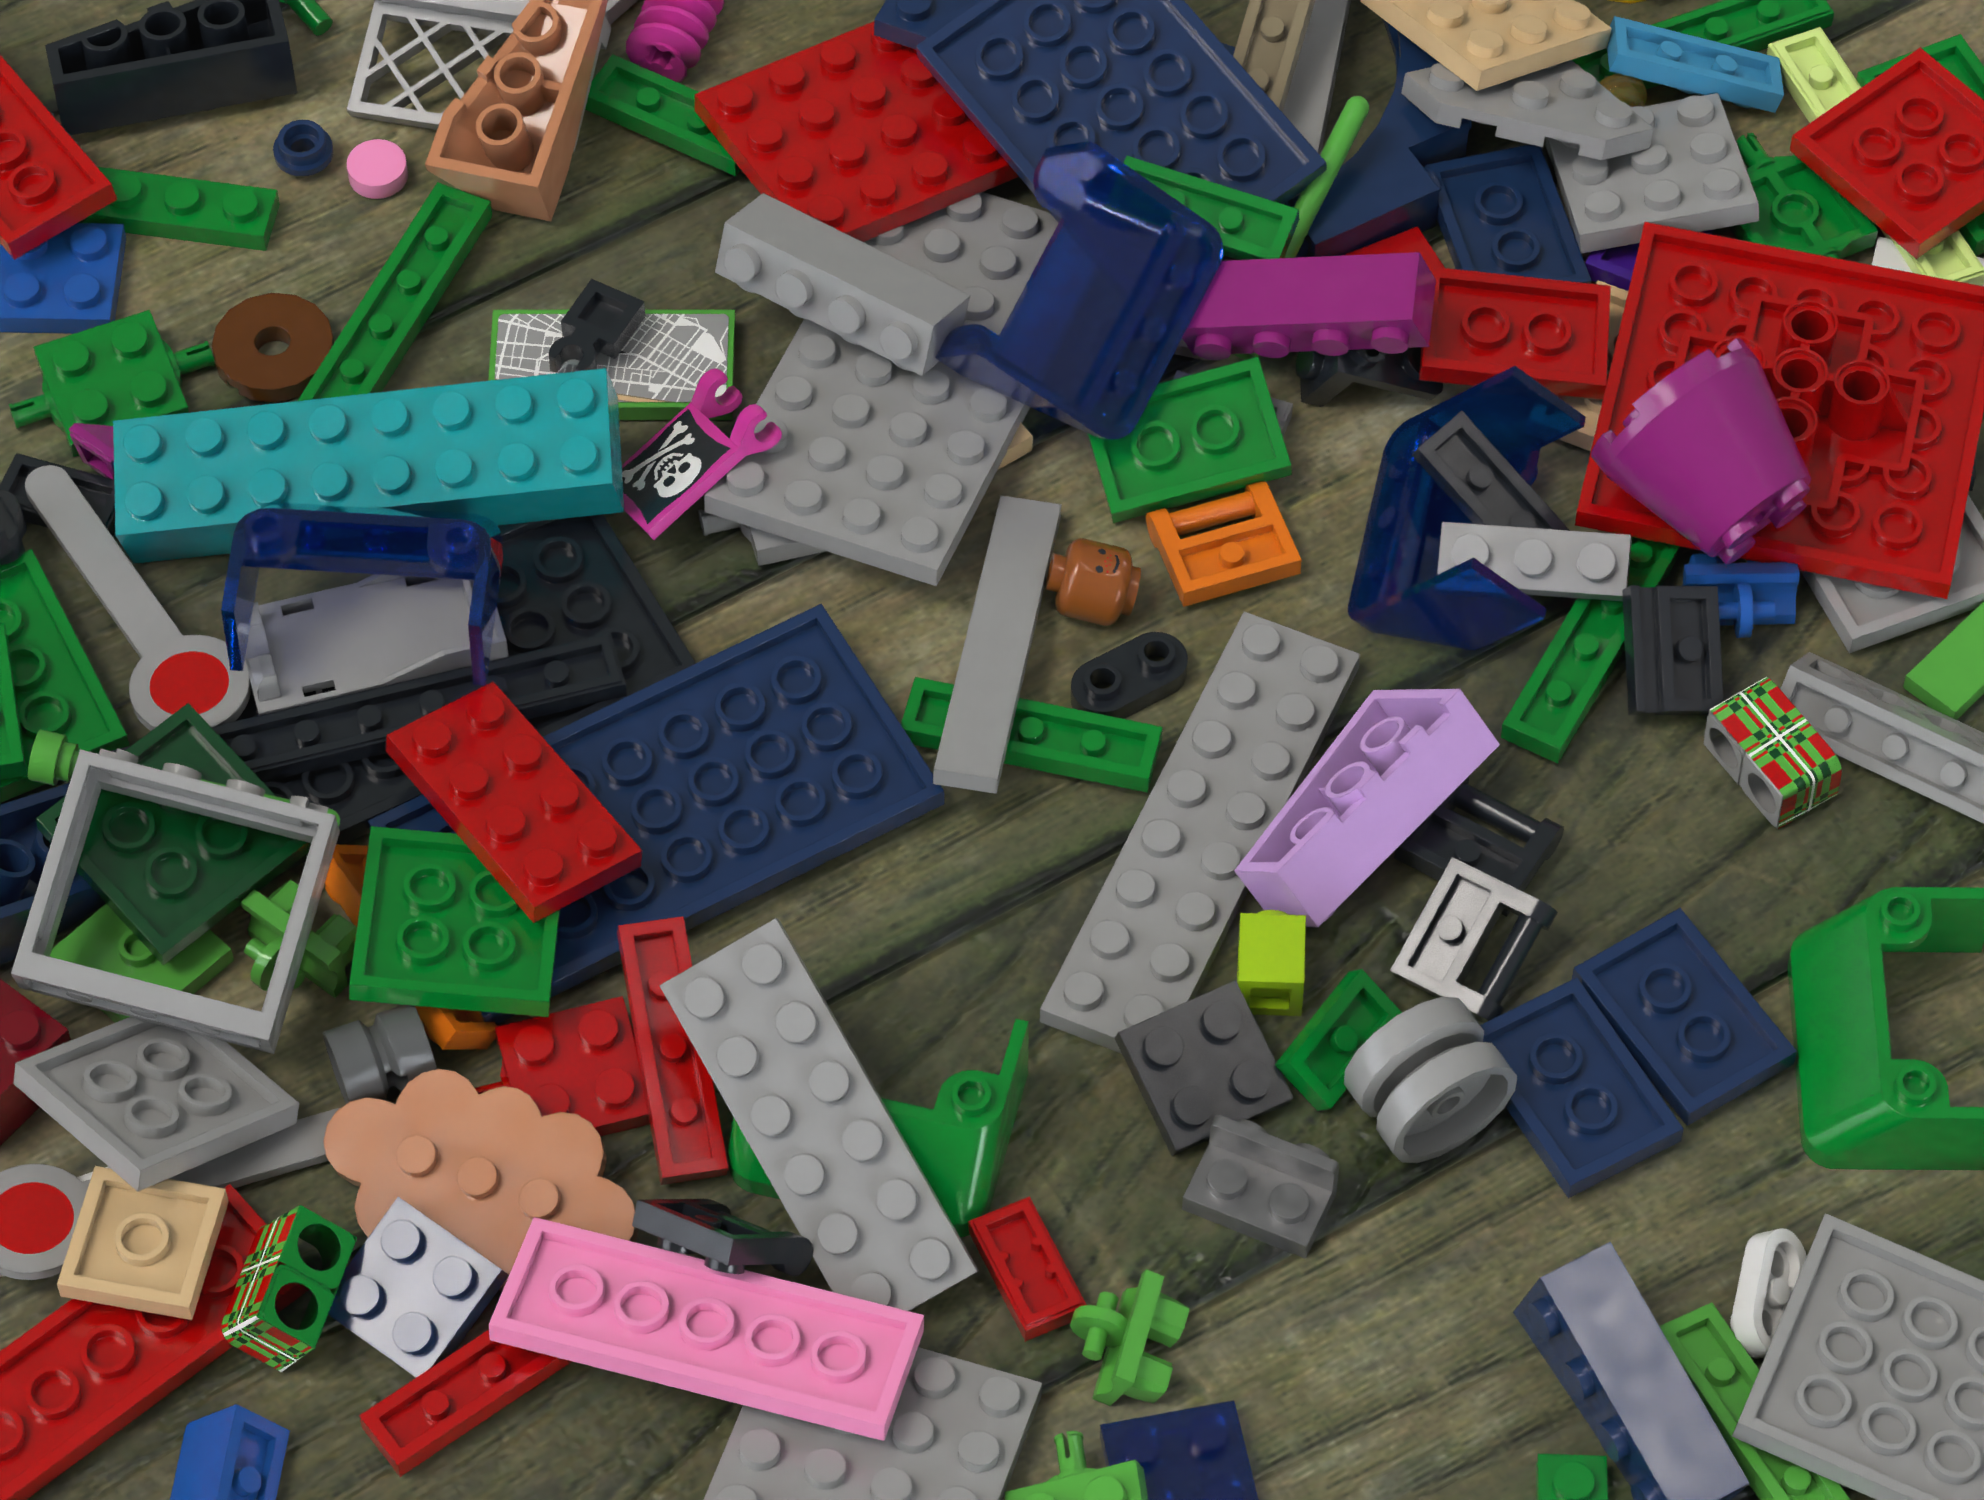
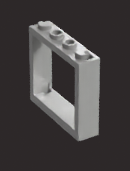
(181, 789)

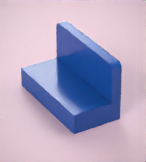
(230, 1457)

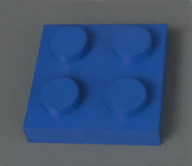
(64, 281)

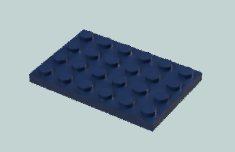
(1120, 75)

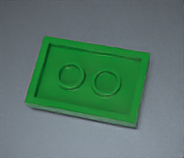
(1194, 443)

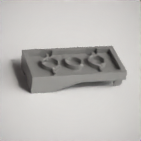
(360, 638)

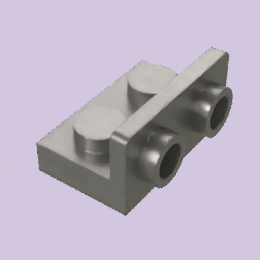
(1262, 1185)

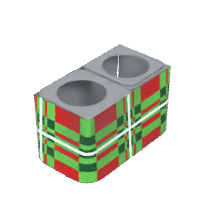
(1772, 752)

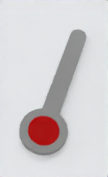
(170, 666)
(45, 1201)

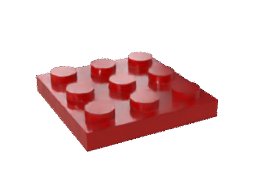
(1904, 152)

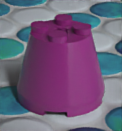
(1710, 453)

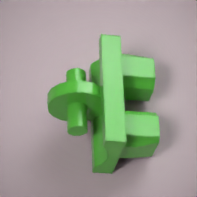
(326, 949)
(1140, 1315)

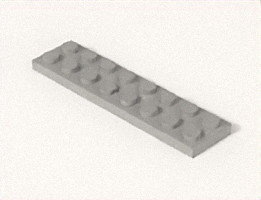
(1216, 796)

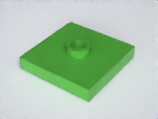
(111, 946)

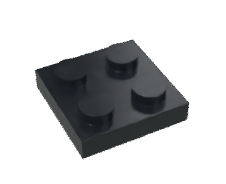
(1203, 1064)

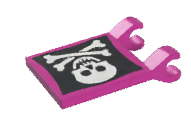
(691, 455)

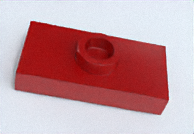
(1026, 1268)

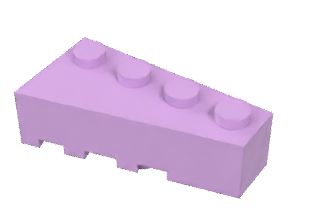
(1365, 799)

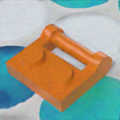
(1229, 556)

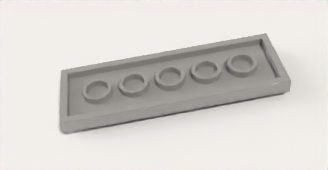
(817, 1123)

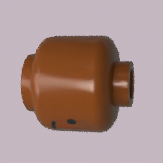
(1093, 582)

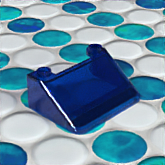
(1101, 299)

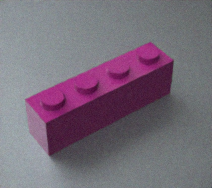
(1315, 306)

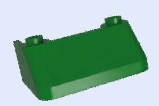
(1851, 1094)
(955, 1143)

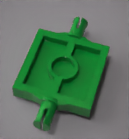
(1800, 208)
(110, 376)

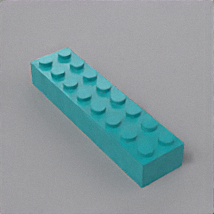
(472, 448)

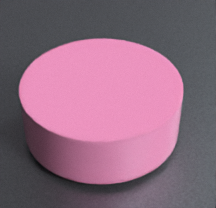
(377, 169)

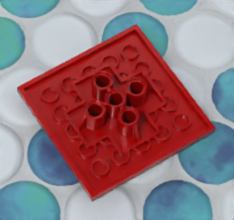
(1870, 377)

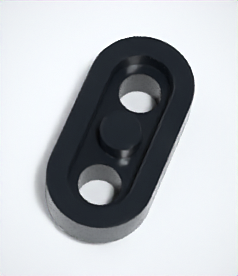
(1133, 676)

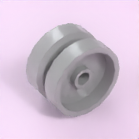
(1430, 1079)

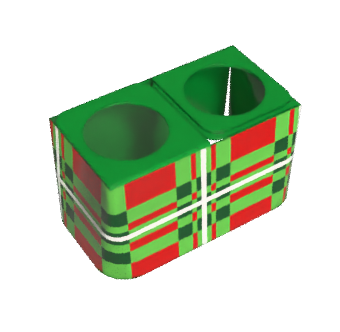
(251, 1313)

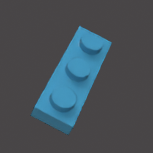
(1695, 64)

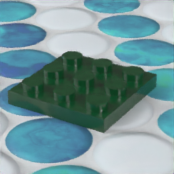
(169, 867)

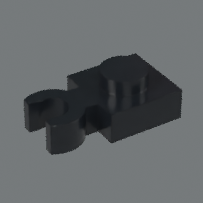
(596, 324)

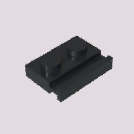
(1672, 649)

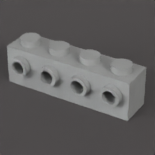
(840, 283)

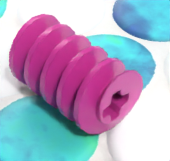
(671, 35)

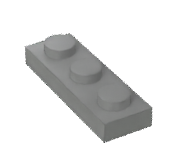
(1543, 559)

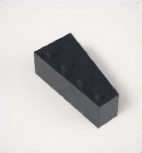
(171, 63)

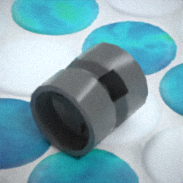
(380, 1055)

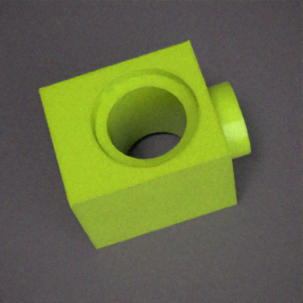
(1272, 962)

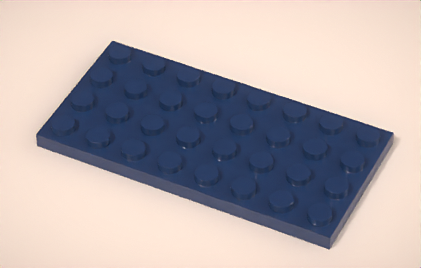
(729, 783)

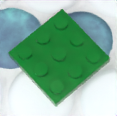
(446, 931)

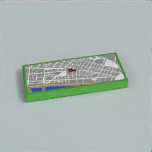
(652, 372)

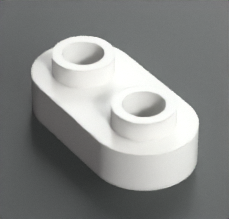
(1764, 1287)

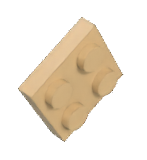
(144, 1245)

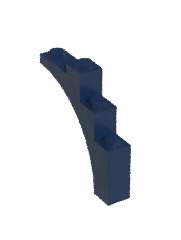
(1386, 181)

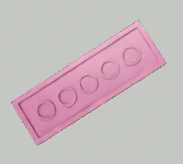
(707, 1329)

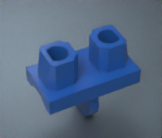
(1747, 591)

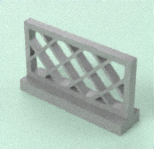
(469, 16)

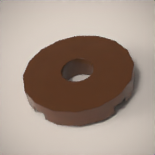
(266, 320)

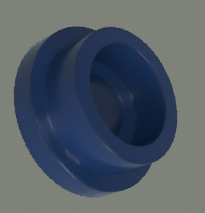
(301, 137)

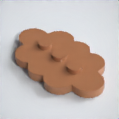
(476, 1164)

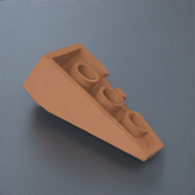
(523, 112)

